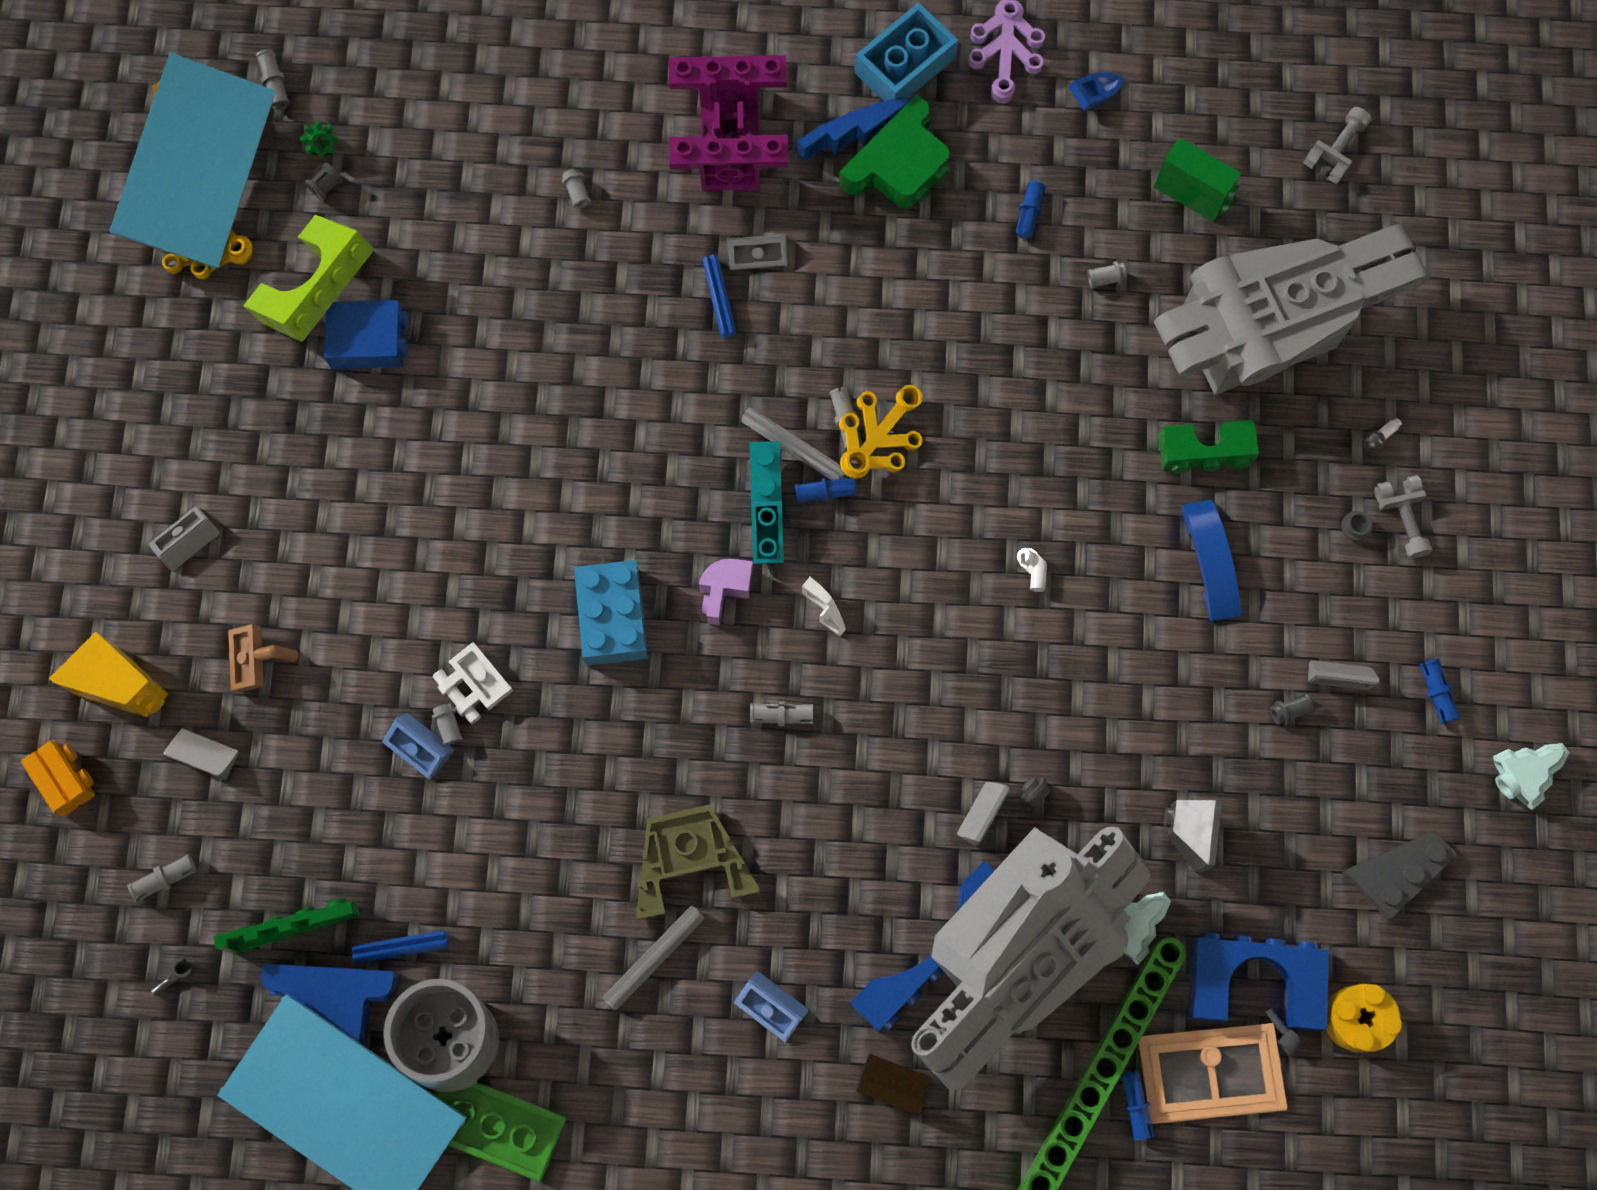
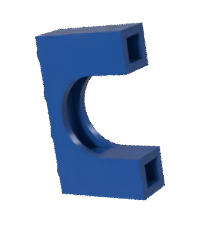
(1301, 968)

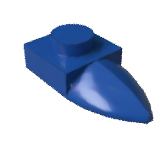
(1095, 88)

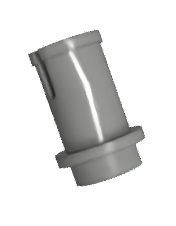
(574, 182)
(1107, 275)
(447, 724)

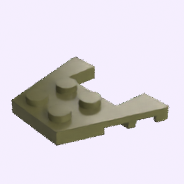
(686, 845)

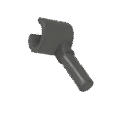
(173, 977)
(1290, 1039)

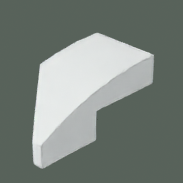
(830, 616)

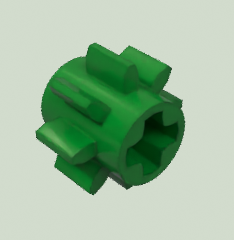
(325, 142)

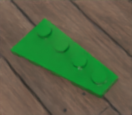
(283, 928)

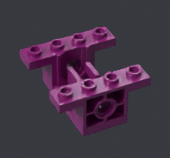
(728, 102)

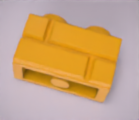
(58, 777)

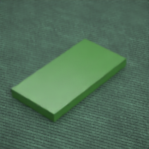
(505, 1129)

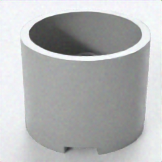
(422, 1019)

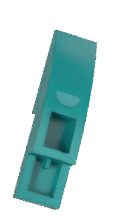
(766, 502)

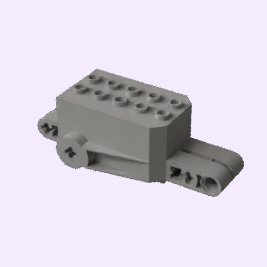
(1283, 304)
(1027, 945)

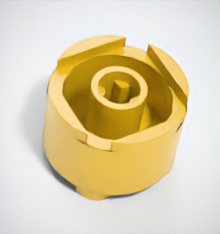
(1381, 1017)

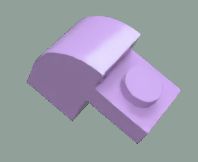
(723, 579)

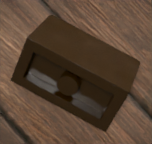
(893, 1084)

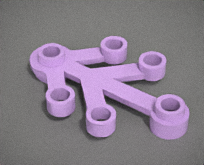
(1006, 44)

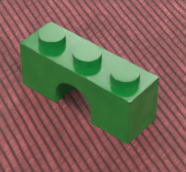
(1183, 451)

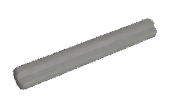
(792, 444)
(653, 958)

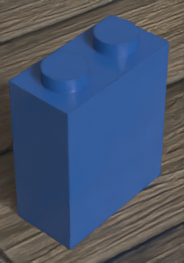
(365, 334)

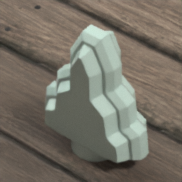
(1529, 772)
(1141, 927)

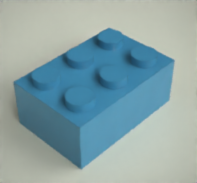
(906, 55)
(610, 613)

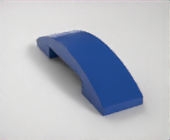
(1214, 560)

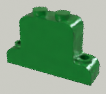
(900, 159)

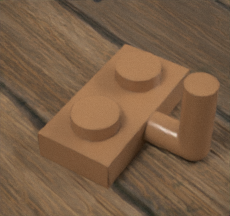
(247, 657)

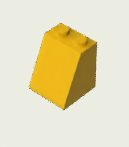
(109, 677)

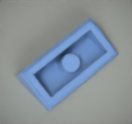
(417, 745)
(771, 1006)

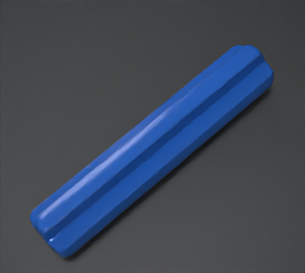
(719, 296)
(400, 946)

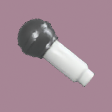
(1375, 440)

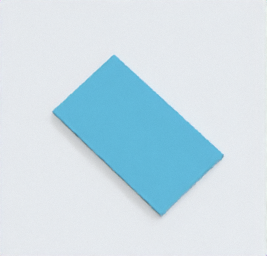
(192, 161)
(340, 1102)

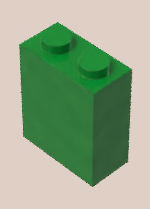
(1198, 180)

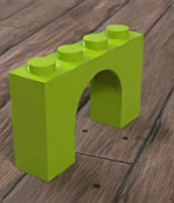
(300, 309)

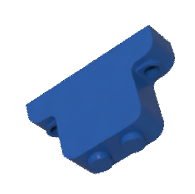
(334, 993)

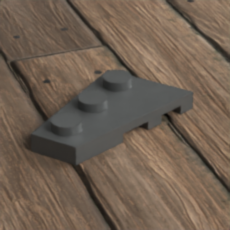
(1401, 873)

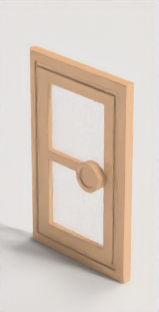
(1212, 1073)

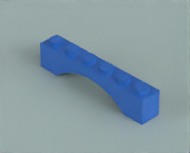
(886, 995)

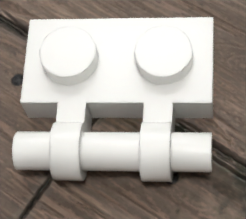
(479, 675)

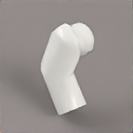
(1035, 566)

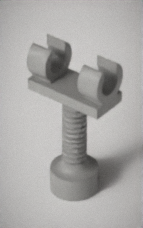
(1356, 120)
(1414, 492)

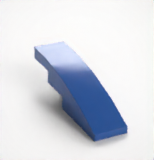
(858, 124)

